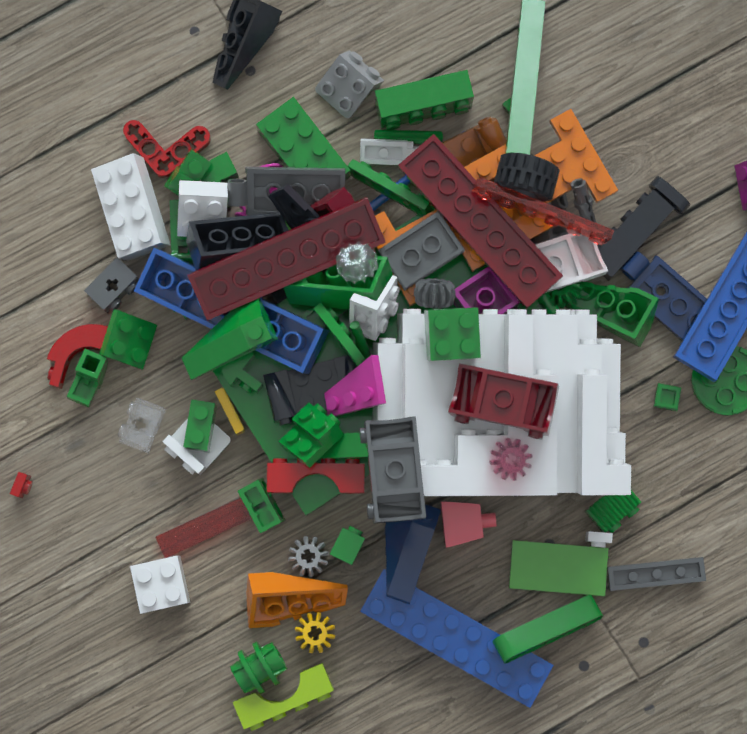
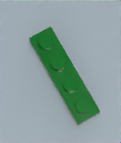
(383, 184)

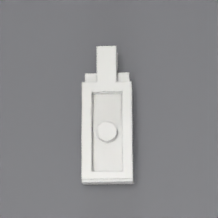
(385, 151)

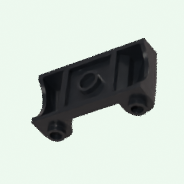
(292, 390)

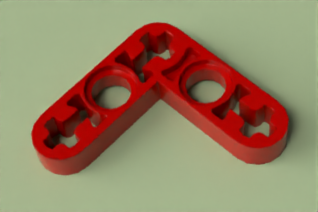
(160, 155)

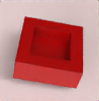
(21, 485)

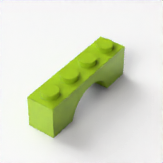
(255, 709)

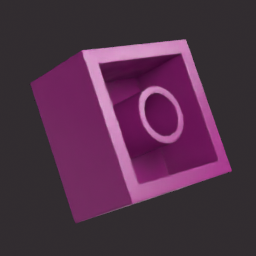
(485, 292)

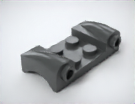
(394, 470)

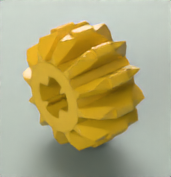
(322, 636)

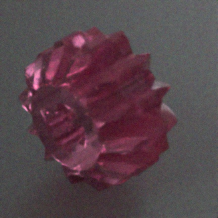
(515, 450)

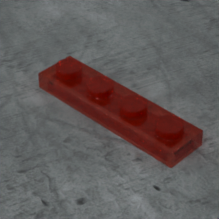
(203, 528)

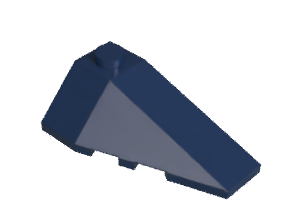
(405, 553)

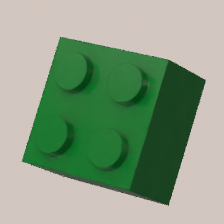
(452, 334)

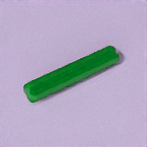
(417, 137)

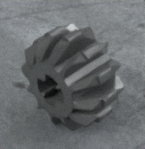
(434, 293)

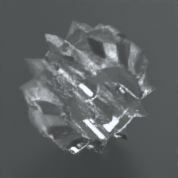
(356, 262)

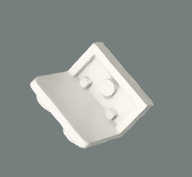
(193, 459)

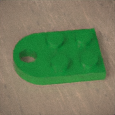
(340, 333)

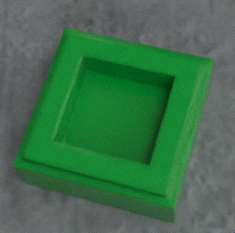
(667, 397)

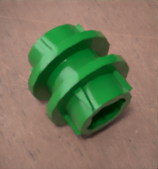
(258, 667)

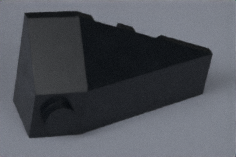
(248, 30)

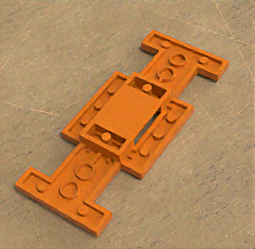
(571, 155)

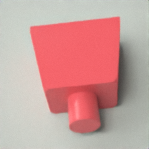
(464, 522)

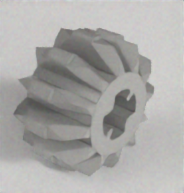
(313, 549)

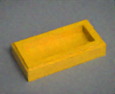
(230, 411)

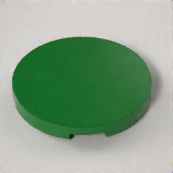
(729, 391)

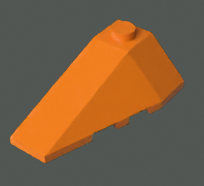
(283, 596)

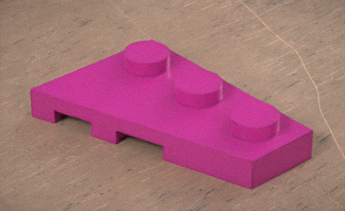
(357, 390)

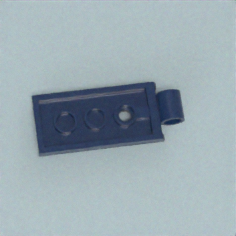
(681, 300)

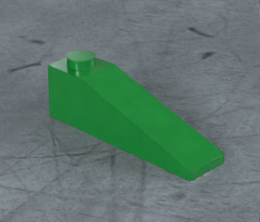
(618, 310)

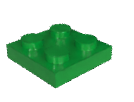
(128, 339)

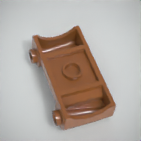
(476, 141)

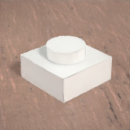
(598, 539)

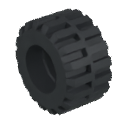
(527, 175)

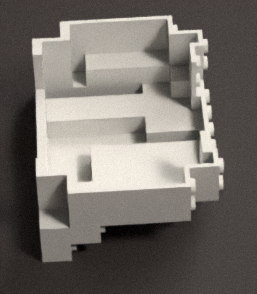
(584, 438)

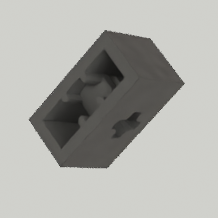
(117, 274)

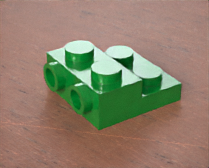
(312, 434)

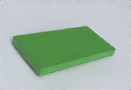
(558, 568)

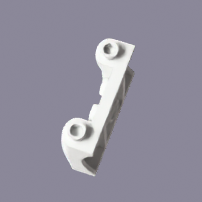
(574, 258)

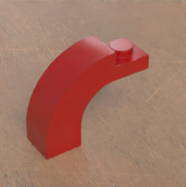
(69, 345)

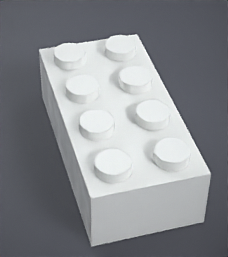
(130, 207)

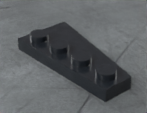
(292, 206)

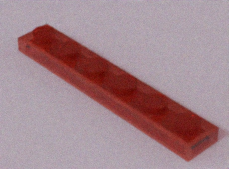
(534, 208)

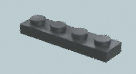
(656, 574)

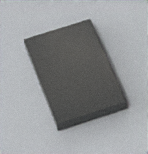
(422, 250)

